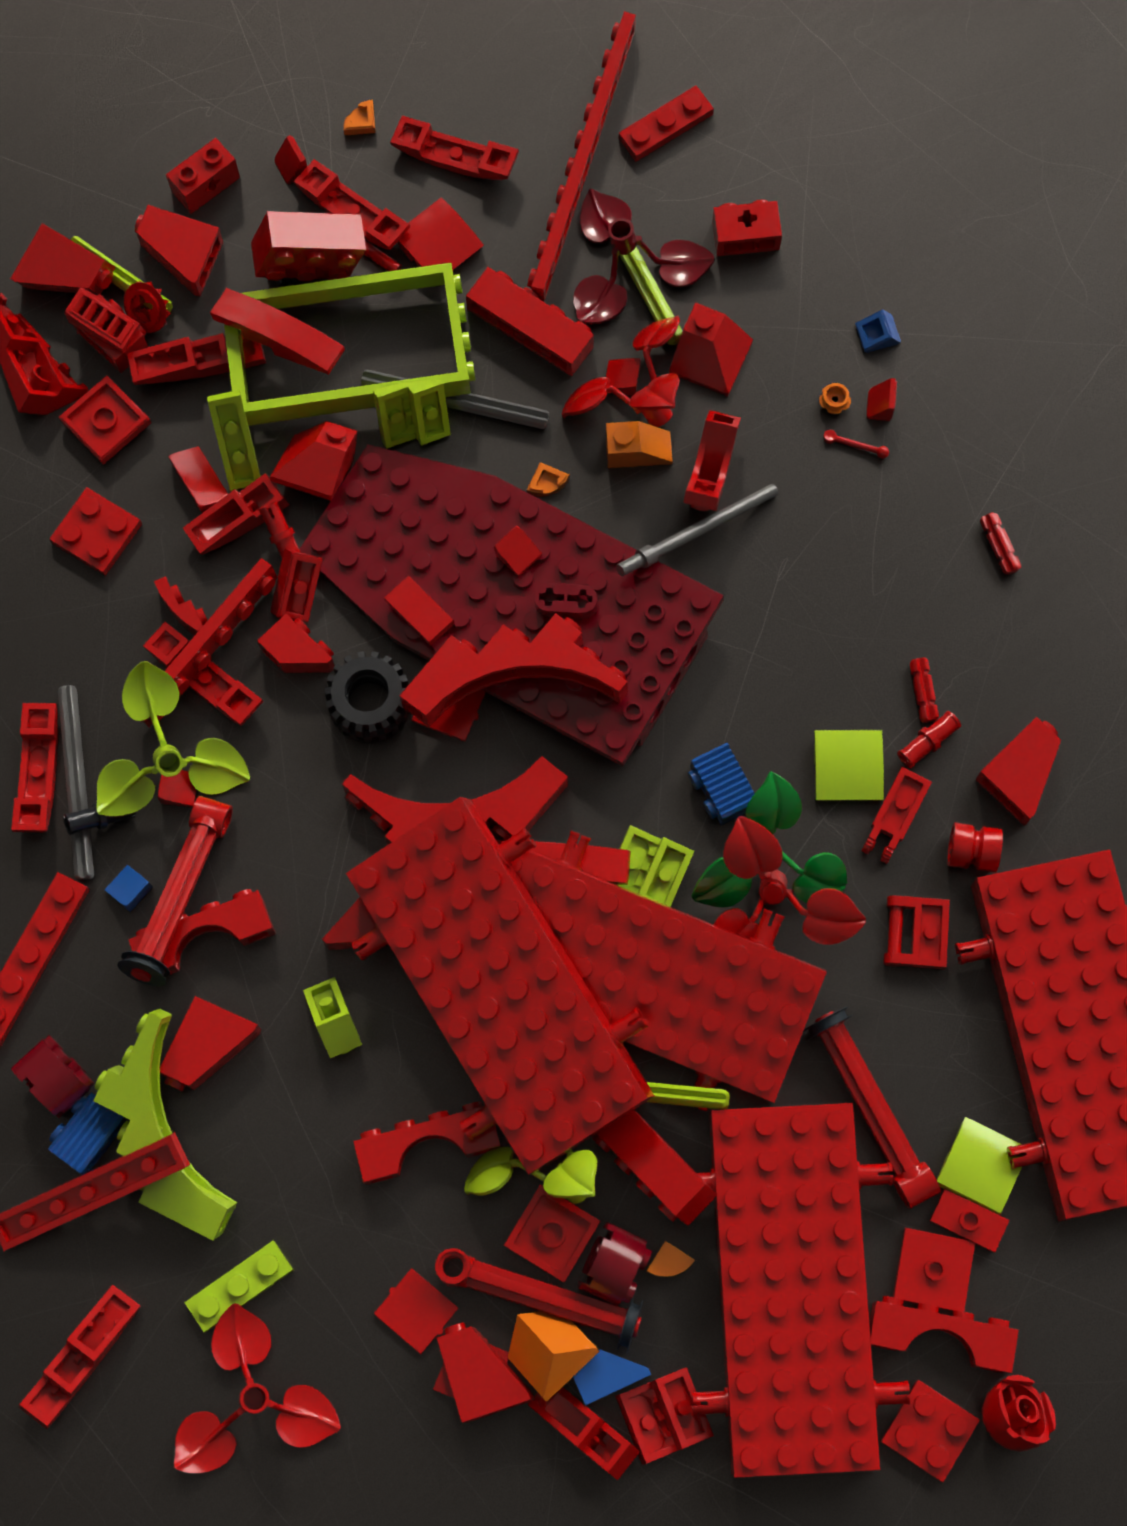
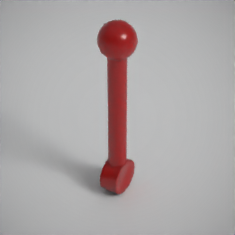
(830, 437)

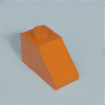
(637, 445)

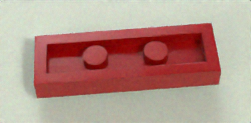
(666, 123)

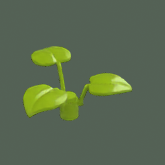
(125, 788)
(569, 1180)

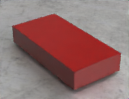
(419, 610)

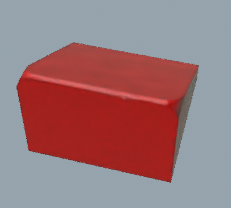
(290, 160)
(624, 374)
(882, 400)
(517, 551)
(177, 790)

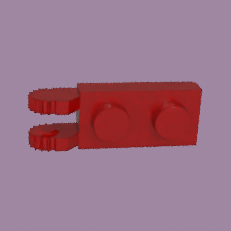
(898, 811)

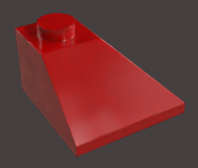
(711, 350)
(317, 460)

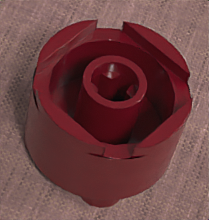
(53, 1076)
(614, 1264)

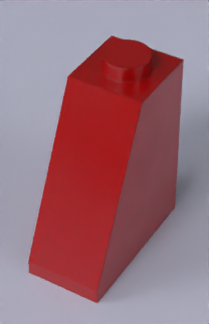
(180, 245)
(61, 265)
(1022, 769)
(205, 1044)
(479, 1375)

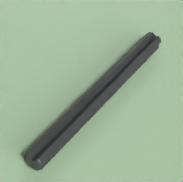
(477, 404)
(75, 778)

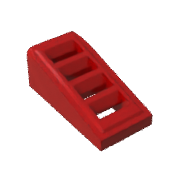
(86, 299)

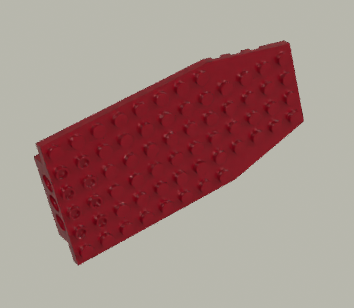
(441, 528)

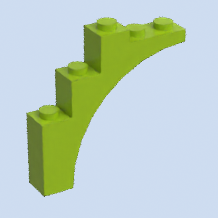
(136, 1095)

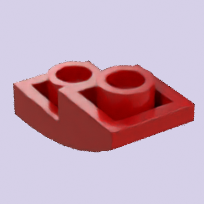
(184, 612)

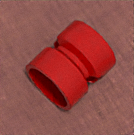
(975, 847)

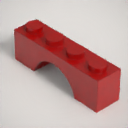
(242, 918)
(383, 1154)
(987, 1344)

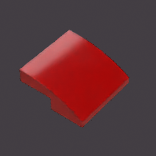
(439, 237)
(662, 1416)

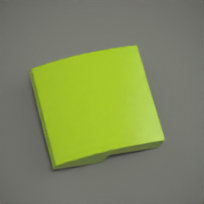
(412, 412)
(848, 765)
(655, 865)
(980, 1166)

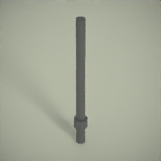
(649, 554)

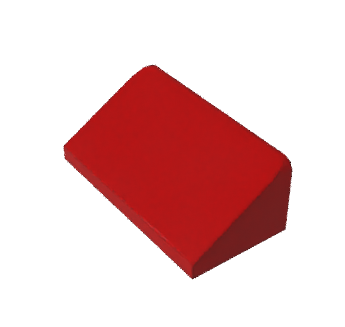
(198, 477)
(296, 585)

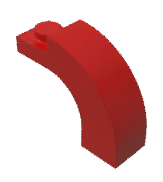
(712, 461)

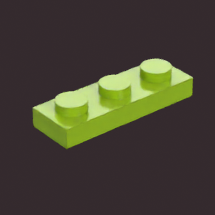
(234, 439)
(239, 1285)

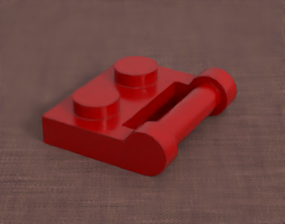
(928, 932)

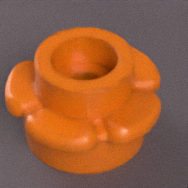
(835, 390)

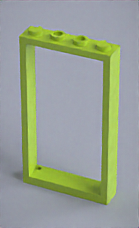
(339, 289)

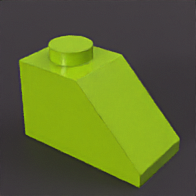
(332, 1017)

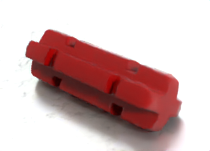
(1000, 543)
(924, 690)

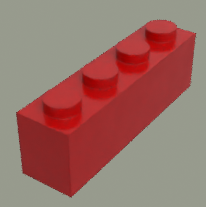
(530, 321)
(657, 1167)

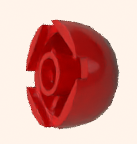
(1018, 1414)

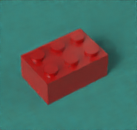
(307, 245)

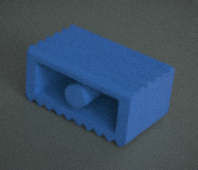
(721, 783)
(86, 1134)

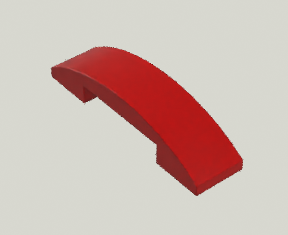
(453, 153)
(333, 197)
(211, 683)
(37, 768)

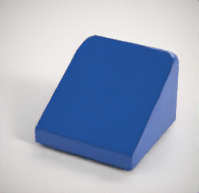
(878, 331)
(128, 888)

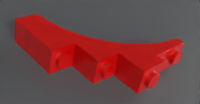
(508, 655)
(506, 809)

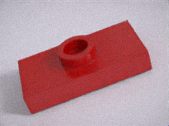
(969, 1220)

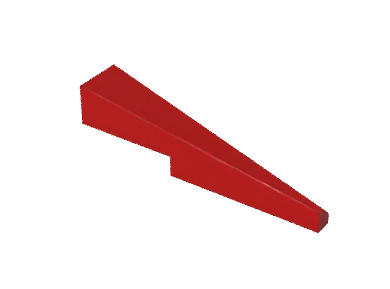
(31, 372)

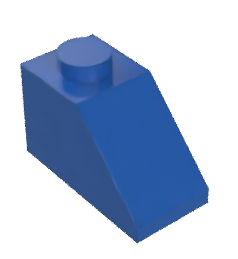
(606, 1375)

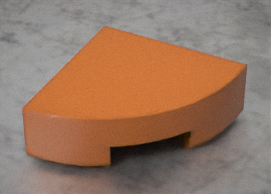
(361, 119)
(547, 481)
(669, 1261)

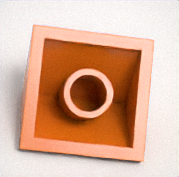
(548, 1351)

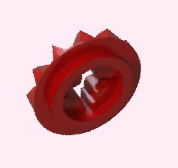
(142, 293)

